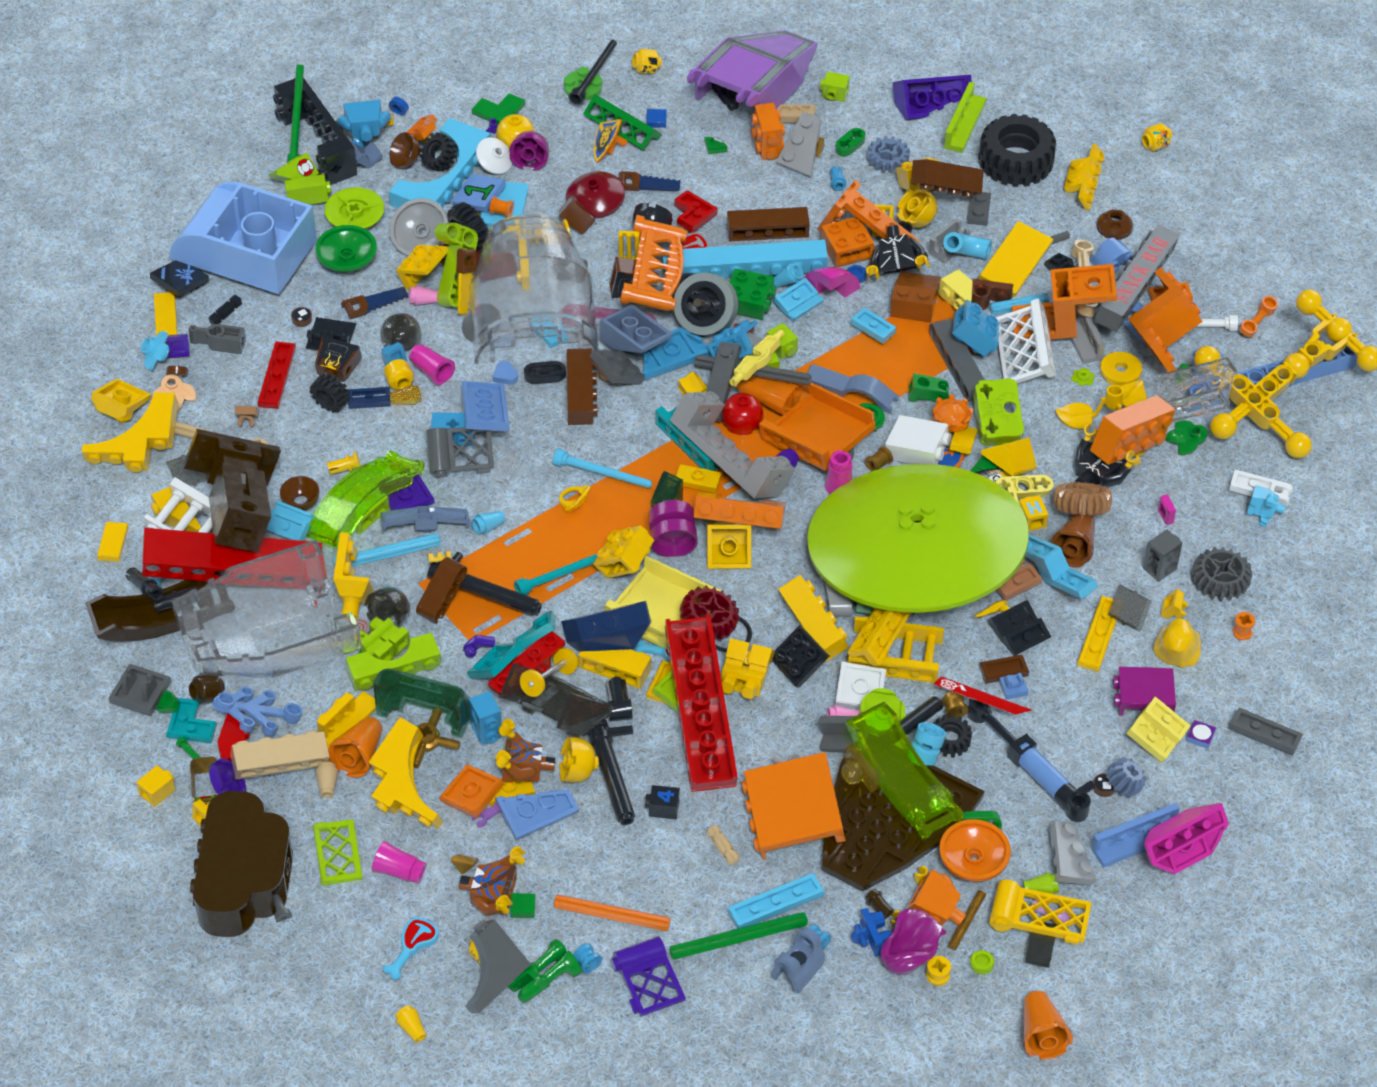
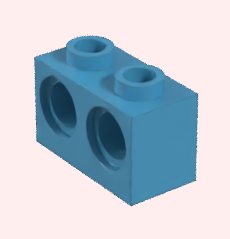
(485, 717)

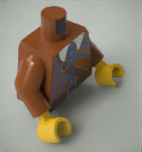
(521, 759)
(494, 884)

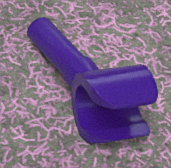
(492, 126)

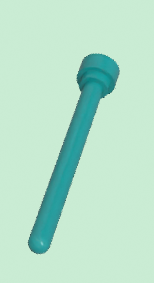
(524, 586)

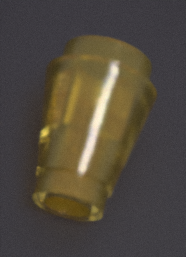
(406, 396)

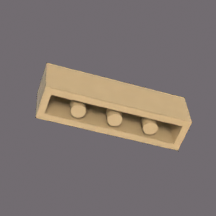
(279, 754)

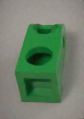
(927, 388)

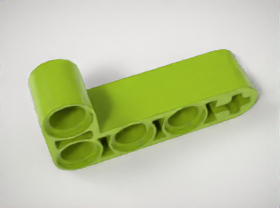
(454, 236)

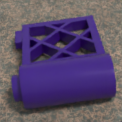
(637, 961)

